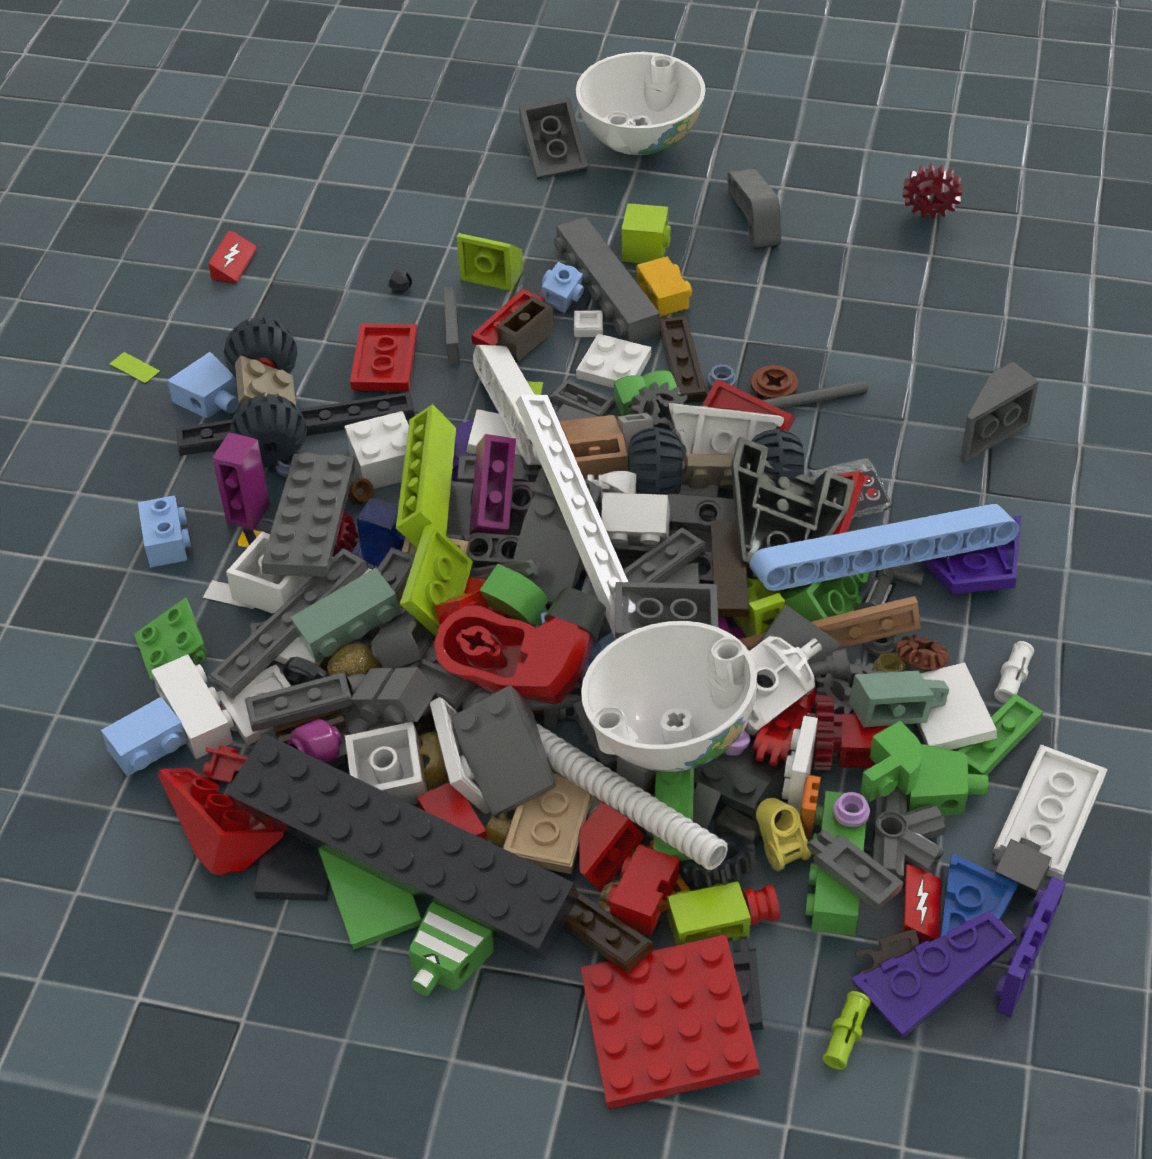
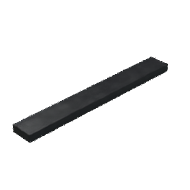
(318, 421)

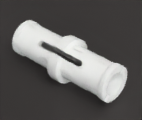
(1014, 671)

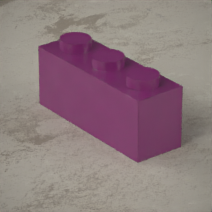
(241, 480)
(492, 485)

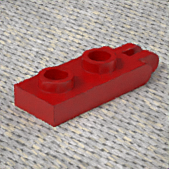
(776, 736)

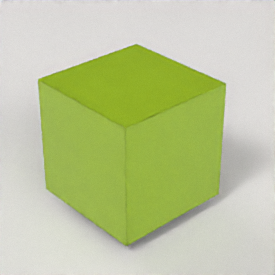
(645, 233)

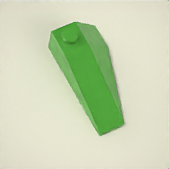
(826, 597)

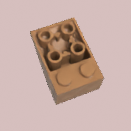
(596, 445)

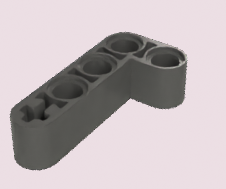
(759, 205)

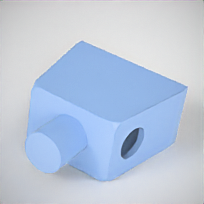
(205, 387)

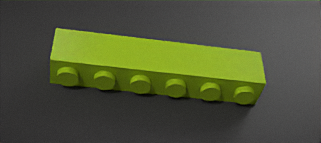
(426, 474)

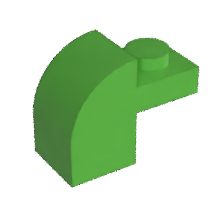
(514, 595)
(897, 762)

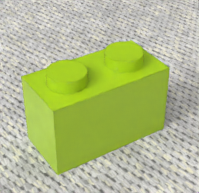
(708, 913)

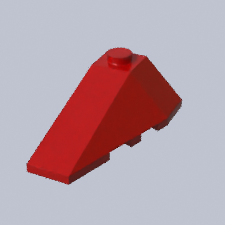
(217, 830)

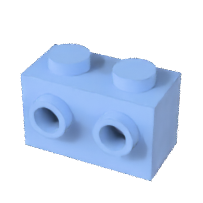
(163, 532)
(144, 736)

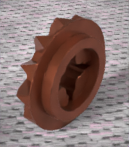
(775, 375)
(922, 653)

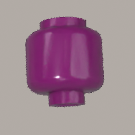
(317, 740)

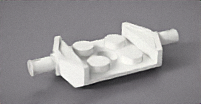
(789, 674)

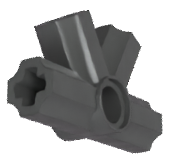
(905, 835)

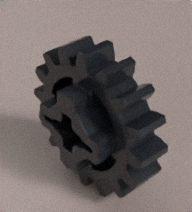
(738, 860)

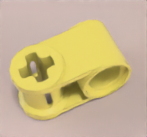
(785, 839)

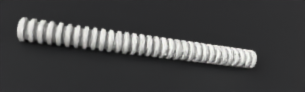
(626, 797)

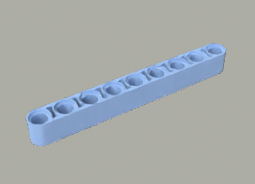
(883, 547)

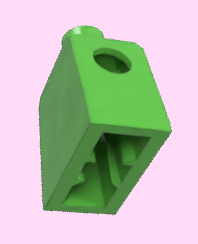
(945, 782)

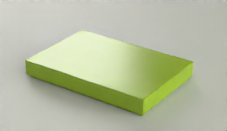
(435, 576)

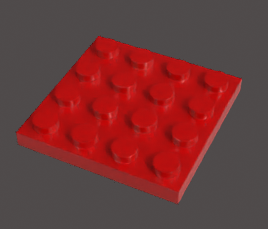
(669, 1023)

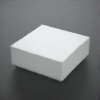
(588, 323)

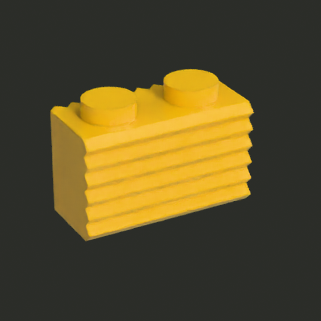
(664, 285)

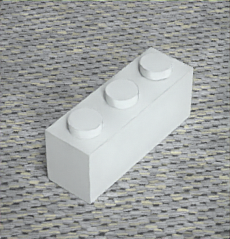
(195, 705)

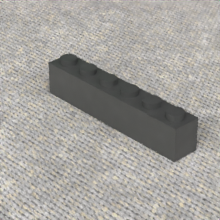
(608, 280)

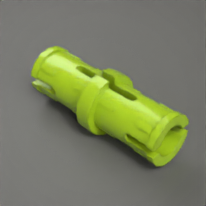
(846, 1030)

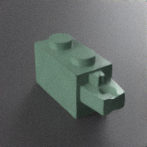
(895, 697)

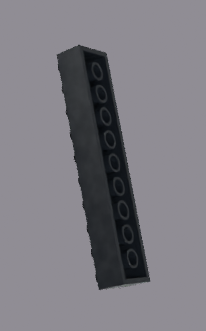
(404, 845)

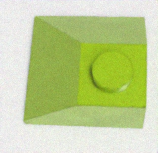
(489, 262)

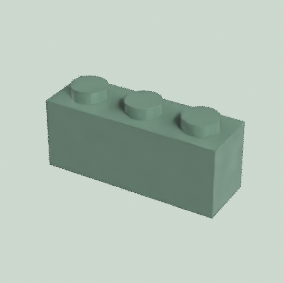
(346, 614)

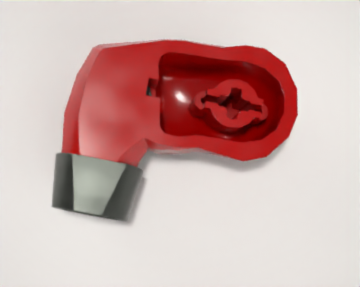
(505, 651)

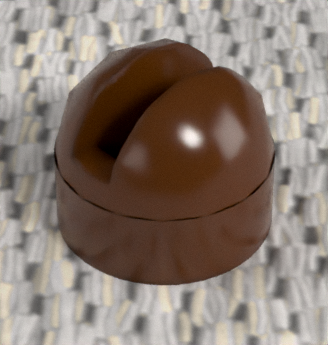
(363, 496)

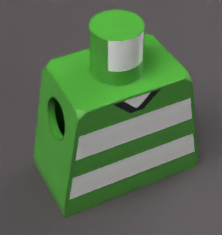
(447, 950)

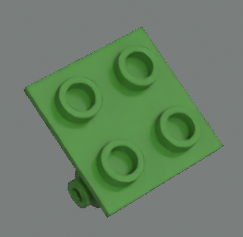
(171, 638)

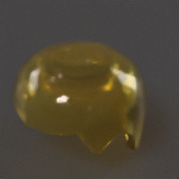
(352, 660)
(435, 772)

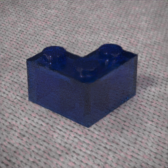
(377, 532)

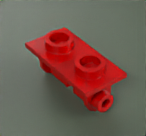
(224, 763)

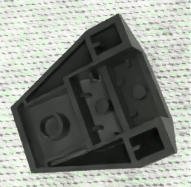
(779, 513)
(744, 780)

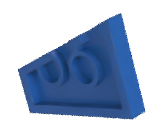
(973, 892)

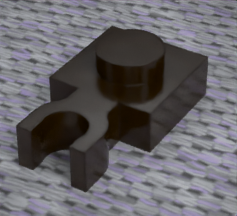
(890, 947)

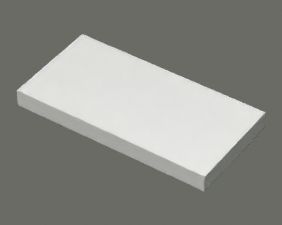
(1054, 806)

